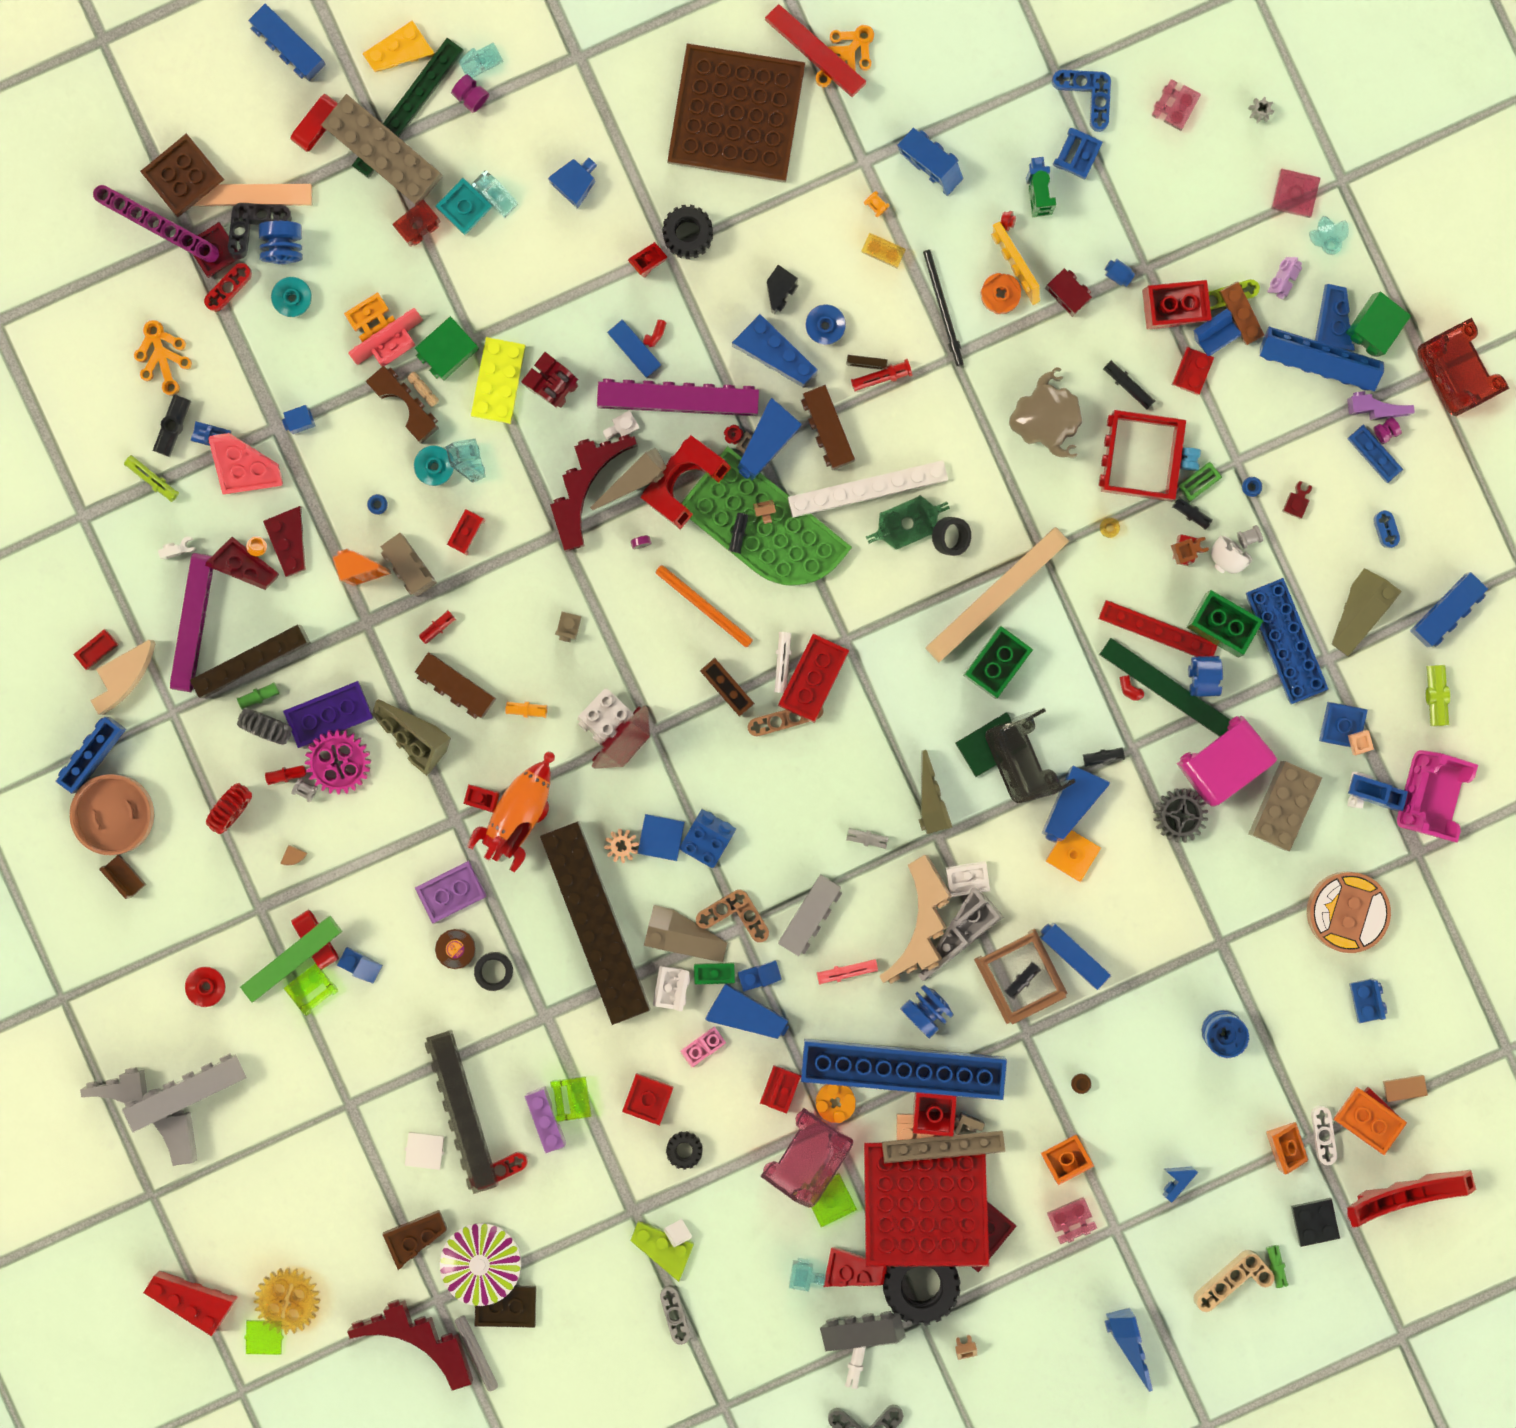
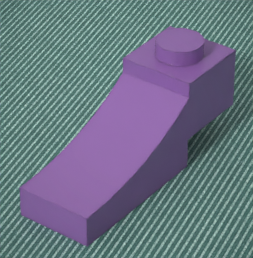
(1363, 403)

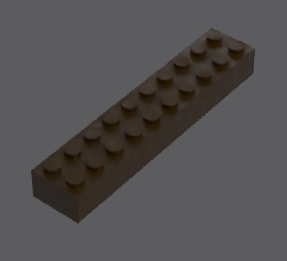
(595, 923)

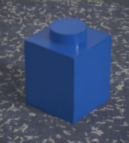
(298, 419)

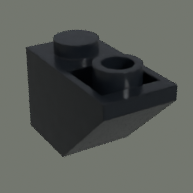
(779, 286)

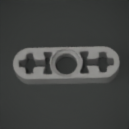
(676, 1299)

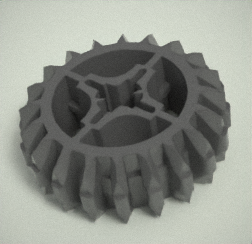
(264, 726)
(1198, 818)

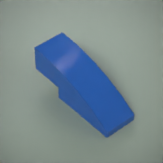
(1378, 793)

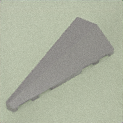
(971, 922)

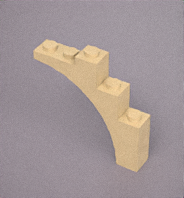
(929, 924)

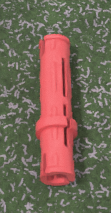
(847, 971)

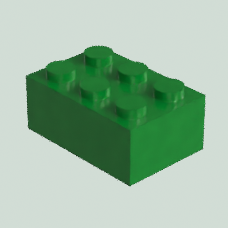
(1224, 624)
(998, 662)

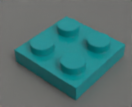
(463, 206)

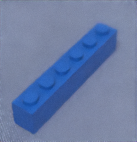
(1321, 359)

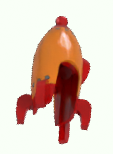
(516, 814)

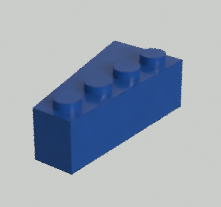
(769, 347)

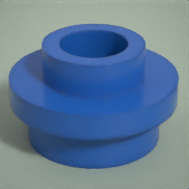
(1257, 483)
(370, 504)

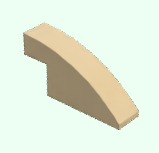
(122, 676)

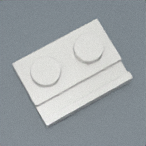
(965, 877)

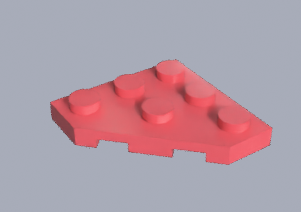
(241, 466)

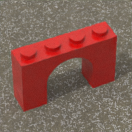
(689, 456)

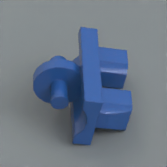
(203, 431)

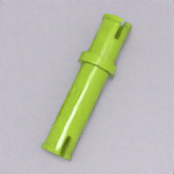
(169, 492)

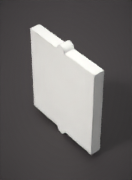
(424, 1150)

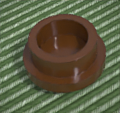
(1081, 1083)

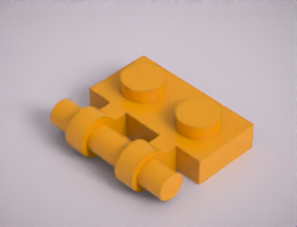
(365, 313)

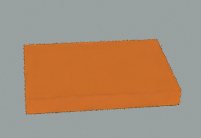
(1370, 1120)

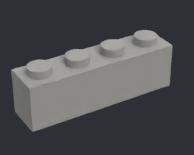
(810, 913)

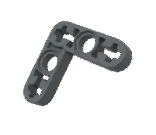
(879, 1421)

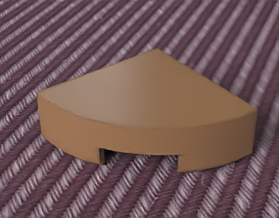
(293, 856)

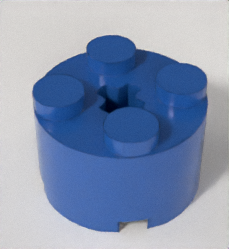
(1206, 676)

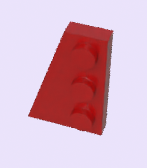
(851, 1270)

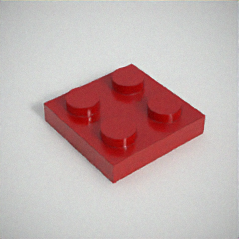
(647, 1099)

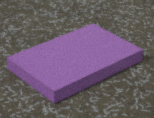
(450, 892)

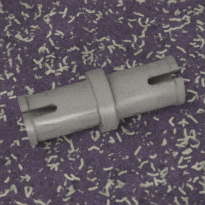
(867, 838)

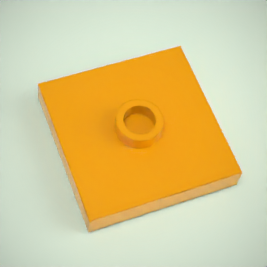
(1073, 855)

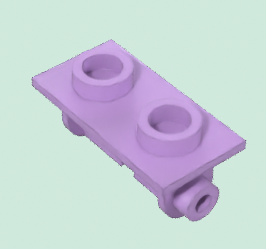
(1289, 268)

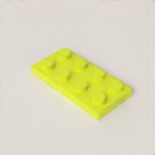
(498, 380)

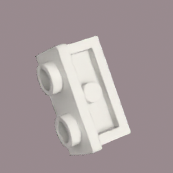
(671, 988)

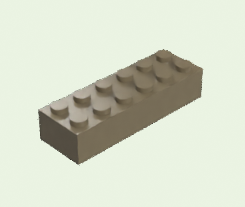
(382, 149)

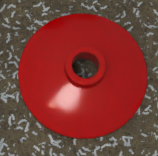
(195, 986)

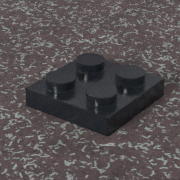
(1315, 1222)

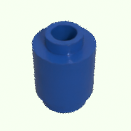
(1119, 272)

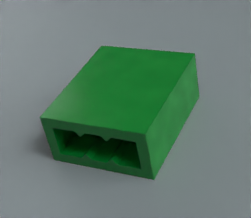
(1378, 324)
(446, 349)

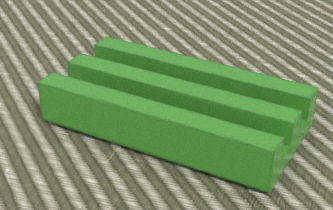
(1185, 492)

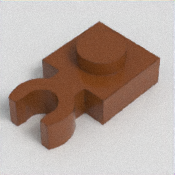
(1187, 549)

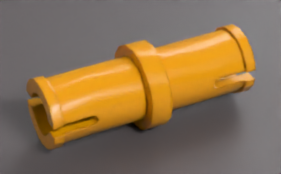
(526, 709)

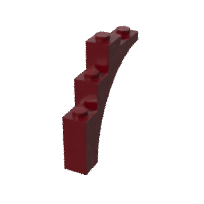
(577, 482)
(397, 1323)

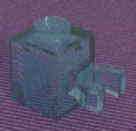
(802, 1275)

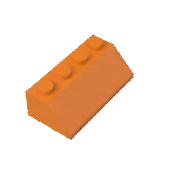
(357, 569)

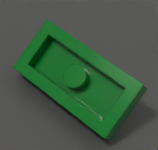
(714, 973)

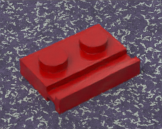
(1192, 371)
(780, 1089)

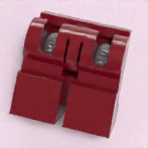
(552, 381)

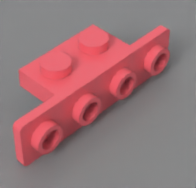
(389, 341)

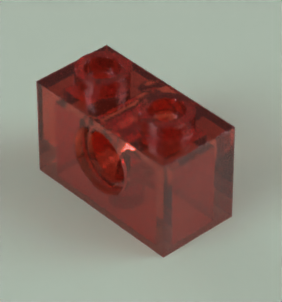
(420, 212)

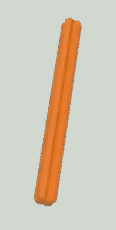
(704, 606)

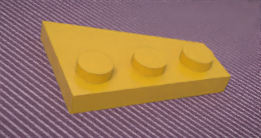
(398, 48)

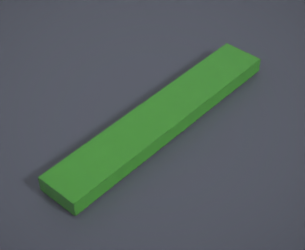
(291, 959)

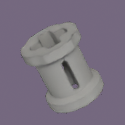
(1250, 536)
(304, 790)

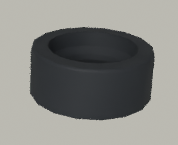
(964, 538)
(508, 971)

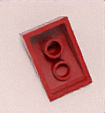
(1176, 304)

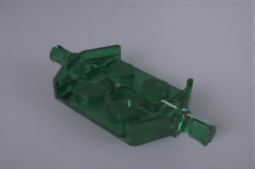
(919, 511)

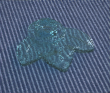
(1329, 232)

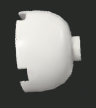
(1229, 556)

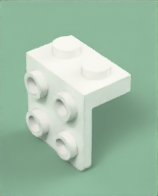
(603, 716)

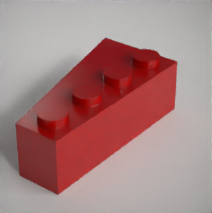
(191, 1301)

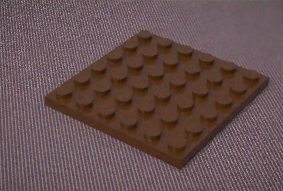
(736, 112)

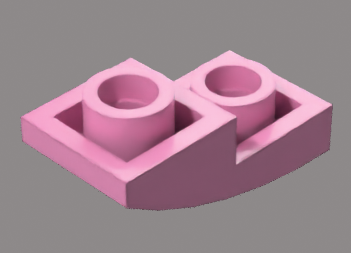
(702, 1046)

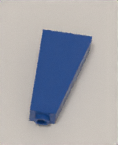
(769, 437)
(1073, 803)
(1074, 955)
(744, 1013)

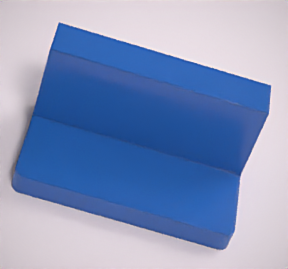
(1216, 333)

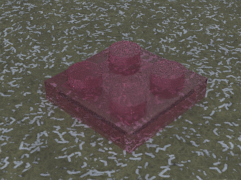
(1295, 193)

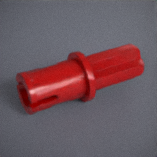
(437, 627)
(285, 774)

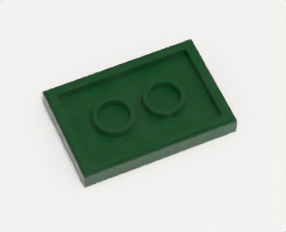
(976, 749)

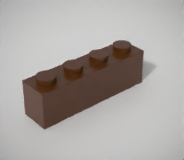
(828, 427)
(455, 685)

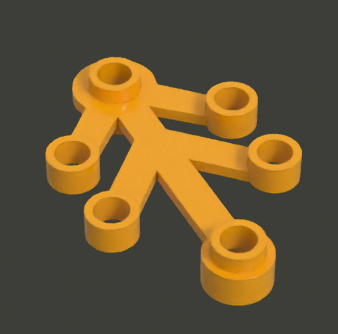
(847, 53)
(161, 354)

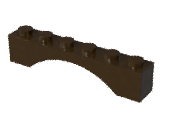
(250, 660)

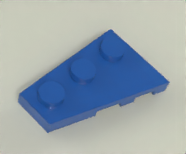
(1334, 318)

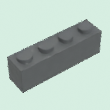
(862, 1331)

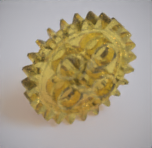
(304, 1306)

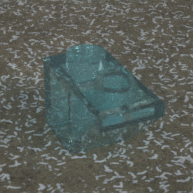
(466, 459)

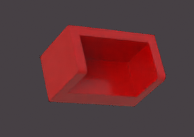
(465, 531)

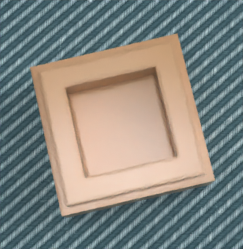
(1360, 742)

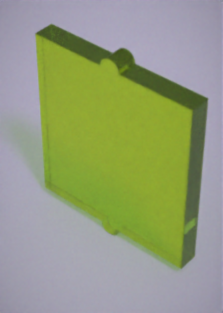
(262, 1340)

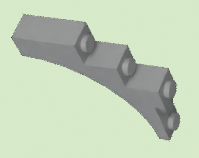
(174, 1128)

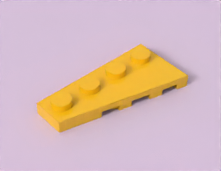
(1017, 263)

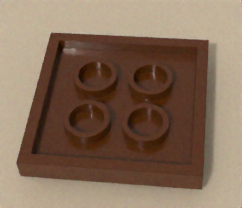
(182, 175)

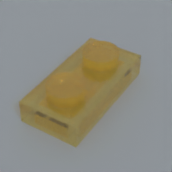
(883, 250)

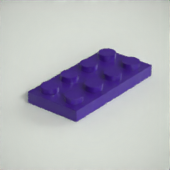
(330, 711)

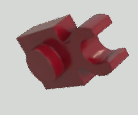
(1297, 503)

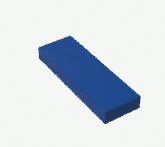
(634, 349)
(1375, 453)

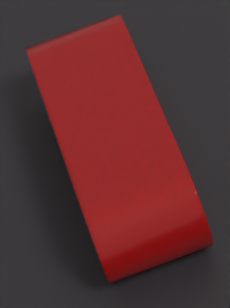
(310, 128)
(305, 923)

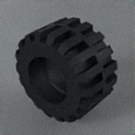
(683, 215)

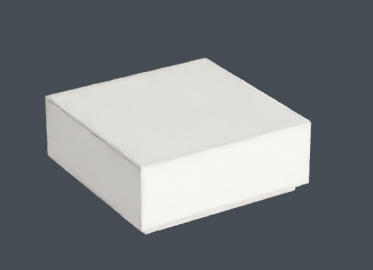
(677, 1233)

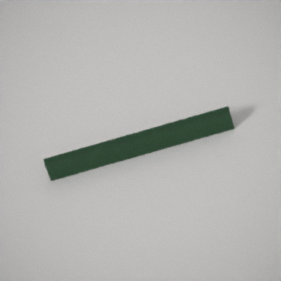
(417, 94)
(1165, 687)

